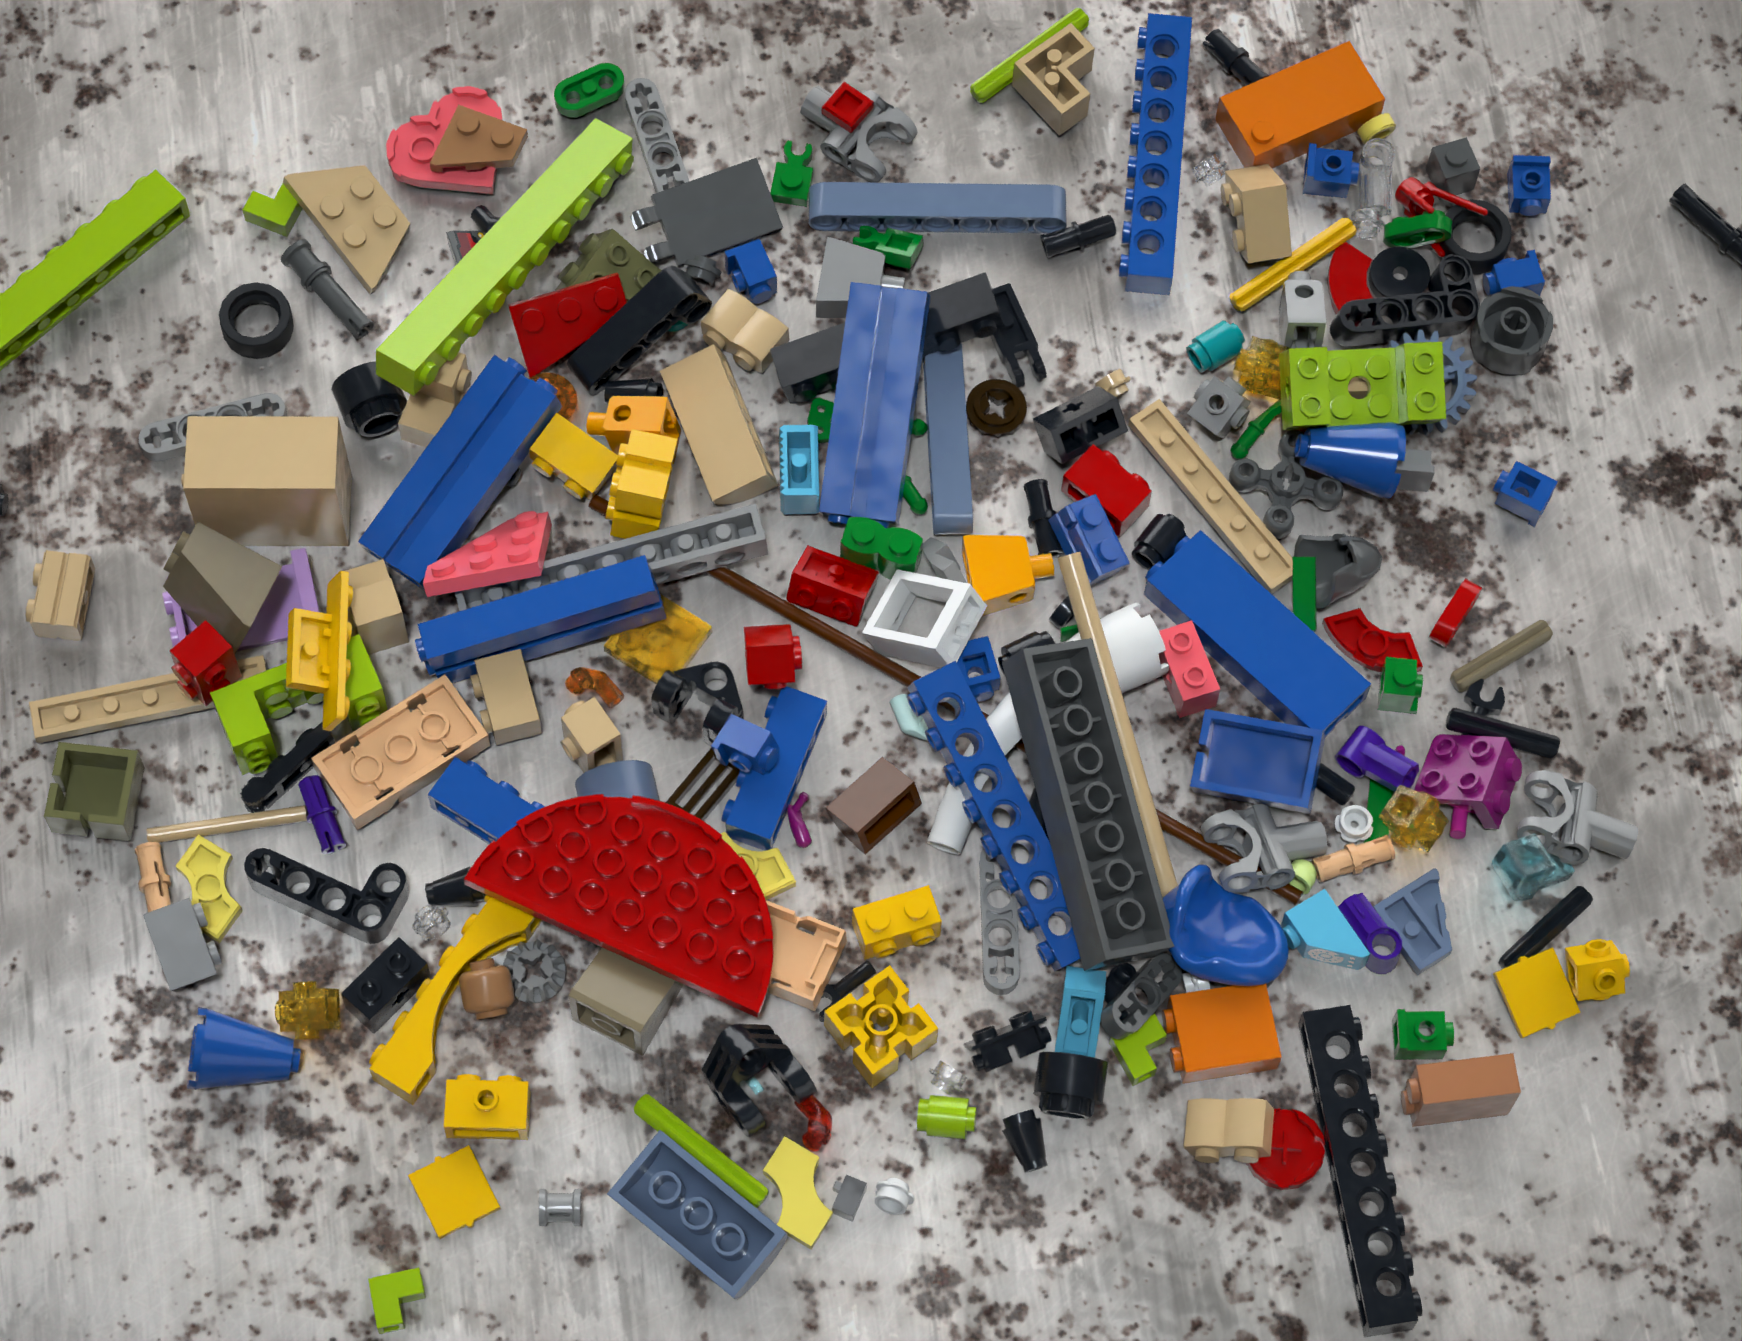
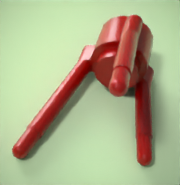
(1419, 198)

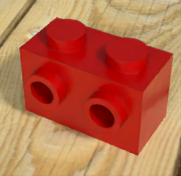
(1119, 492)
(771, 655)
(204, 663)

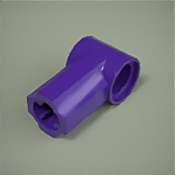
(1368, 755)
(1372, 932)

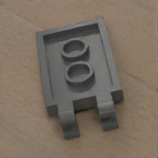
(710, 214)

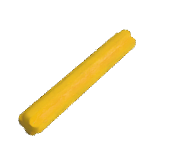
(1300, 260)

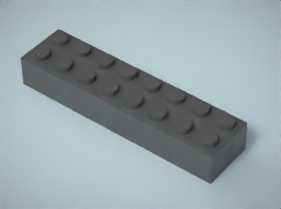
(1088, 803)

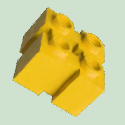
(640, 484)
(883, 1003)

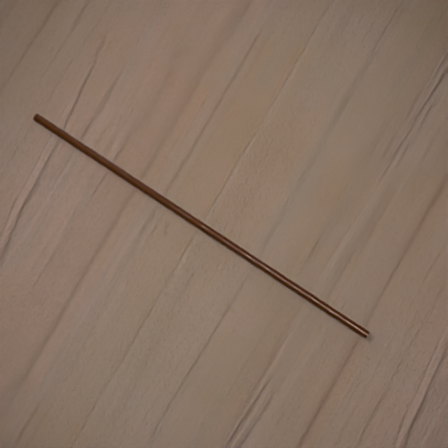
(906, 677)

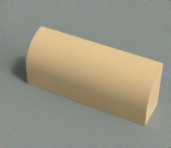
(718, 427)

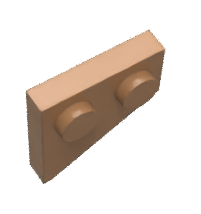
(478, 142)

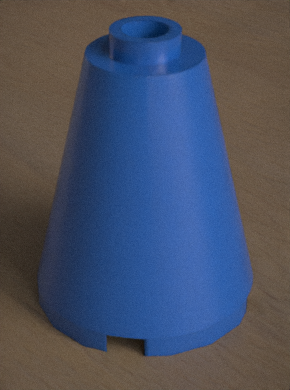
(1356, 454)
(238, 1053)

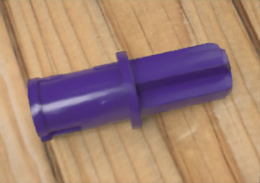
(321, 814)

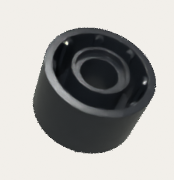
(368, 401)
(1070, 1084)

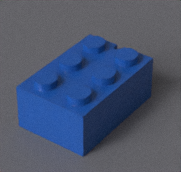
(1258, 761)

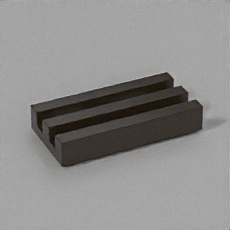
(694, 776)

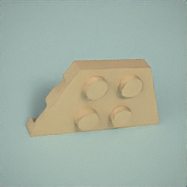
(353, 217)

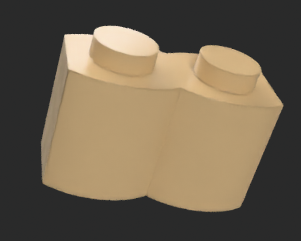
(743, 331)
(1229, 1129)

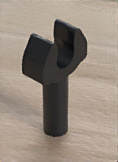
(1483, 707)
(846, 985)

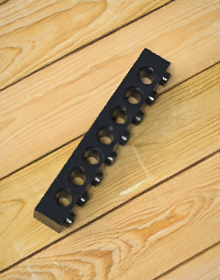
(1377, 1312)

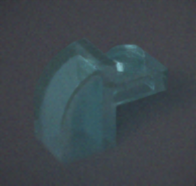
(1528, 867)

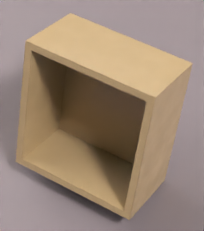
(269, 479)

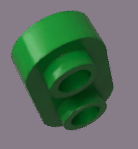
(587, 89)
(1418, 230)

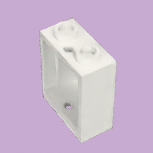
(943, 645)

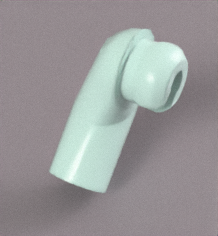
(907, 720)

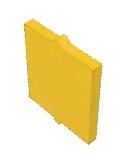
(1536, 992)
(454, 1192)

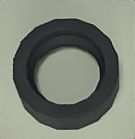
(1495, 220)
(254, 294)

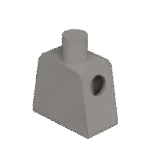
(847, 264)
(1302, 306)

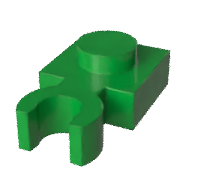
(793, 178)
(898, 246)

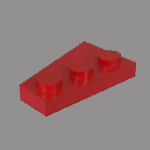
(564, 319)

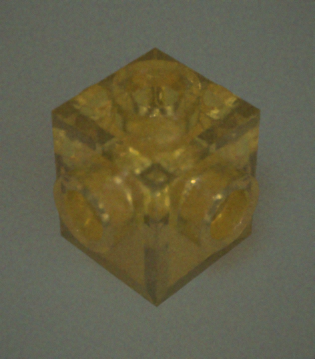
(1260, 367)
(1414, 819)
(308, 1010)

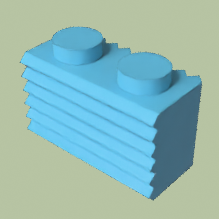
(799, 469)

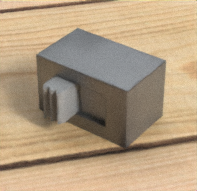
(849, 1197)

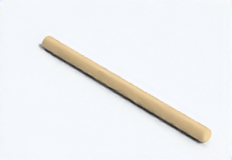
(1091, 627)

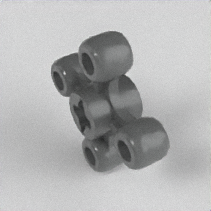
(1272, 483)

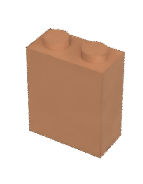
(1461, 1090)

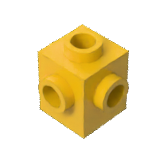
(1596, 970)

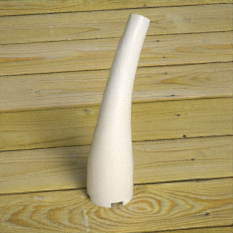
(1134, 652)

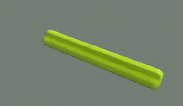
(1003, 73)
(717, 1162)

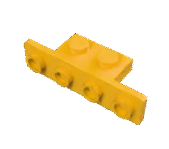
(319, 649)

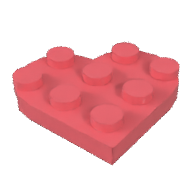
(415, 143)

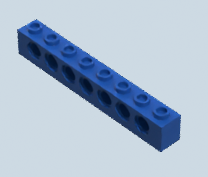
(1154, 271)
(950, 686)

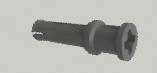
(317, 277)

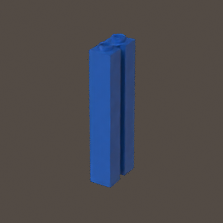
(874, 403)
(462, 469)
(543, 619)
(1255, 636)

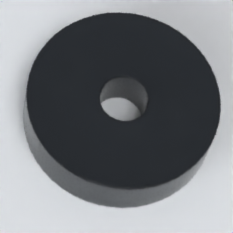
(1401, 261)

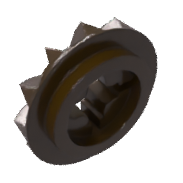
(999, 393)

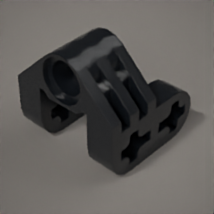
(677, 688)
(741, 1054)

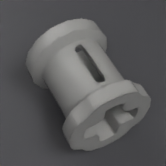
(559, 1207)

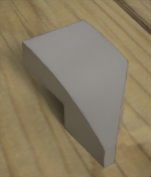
(942, 560)

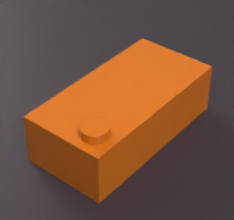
(1300, 106)

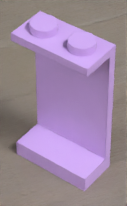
(290, 590)

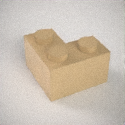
(1050, 78)
(1261, 211)
(434, 403)
(375, 608)

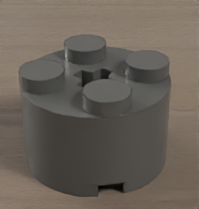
(1511, 331)

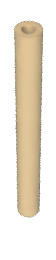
(227, 824)

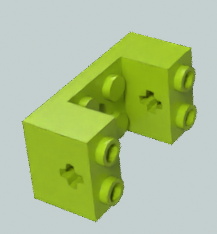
(1401, 382)
(249, 702)

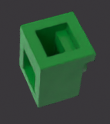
(1399, 686)
(1411, 1044)

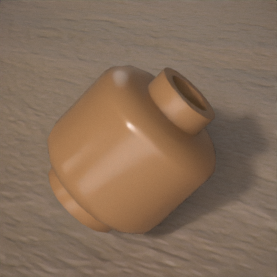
(486, 989)

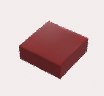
(847, 107)

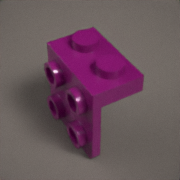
(1472, 773)

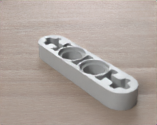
(657, 143)
(179, 423)
(993, 918)

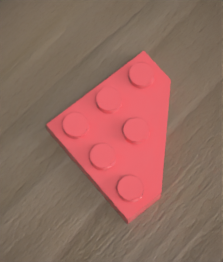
(500, 556)

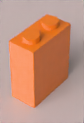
(1221, 1032)

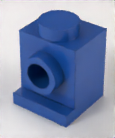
(1329, 172)
(1529, 184)
(751, 271)
(1517, 273)
(1534, 486)
(979, 658)
(745, 746)

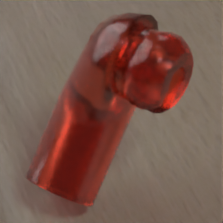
(819, 1123)

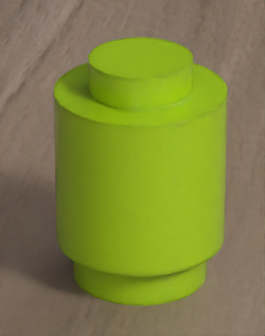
(946, 1116)

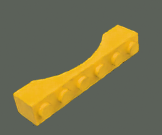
(409, 1056)

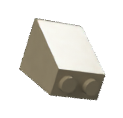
(219, 581)
(622, 1000)

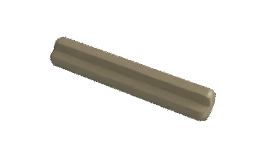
(1501, 655)

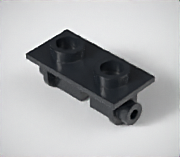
(1022, 1033)

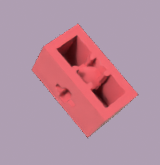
(1190, 673)

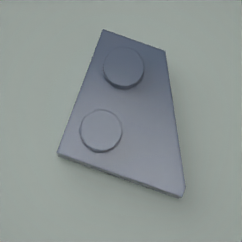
(1420, 921)

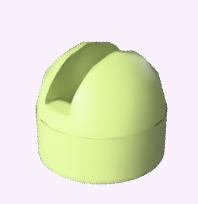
(1304, 875)

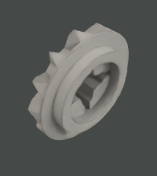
(536, 988)

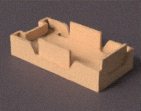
(400, 751)
(802, 958)

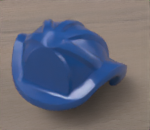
(1223, 933)

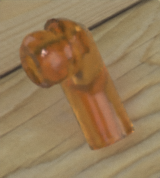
(594, 680)

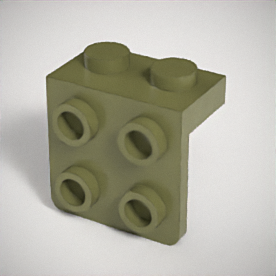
(606, 255)

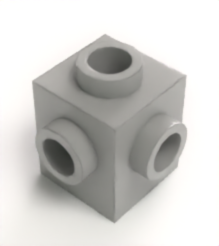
(1207, 403)

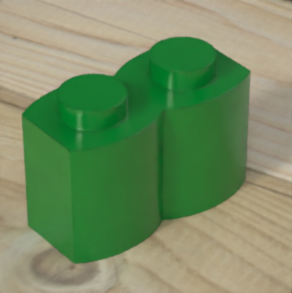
(881, 547)

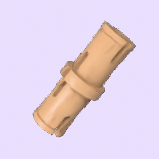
(1353, 858)
(153, 881)

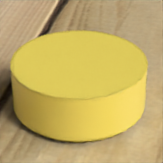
(1377, 127)

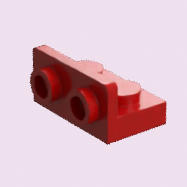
(831, 585)

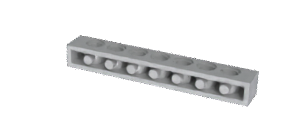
(670, 552)

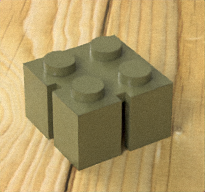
(99, 789)

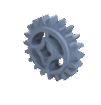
(1453, 370)

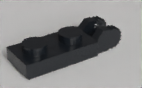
(1016, 337)
(285, 770)

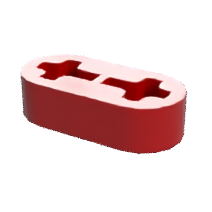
(1455, 613)

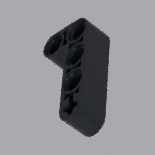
(1361, 320)
(637, 326)
(325, 888)

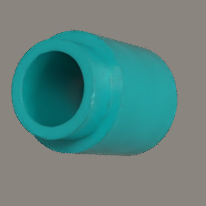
(1215, 346)

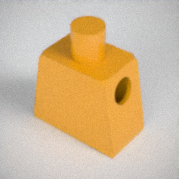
(639, 413)
(1003, 569)

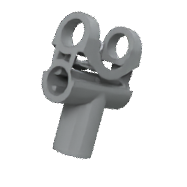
(841, 142)
(1580, 821)
(1263, 844)

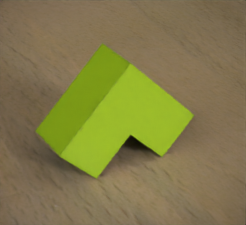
(273, 214)
(1133, 1050)
(390, 1292)

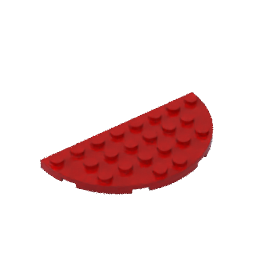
(641, 886)

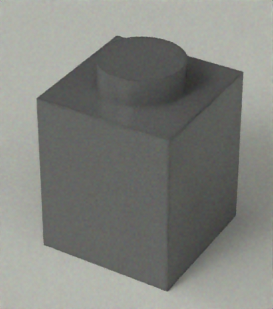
(1453, 167)

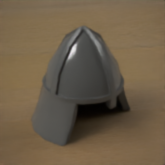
(1341, 564)

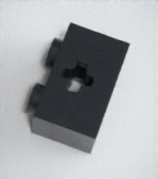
(1079, 423)
(385, 985)

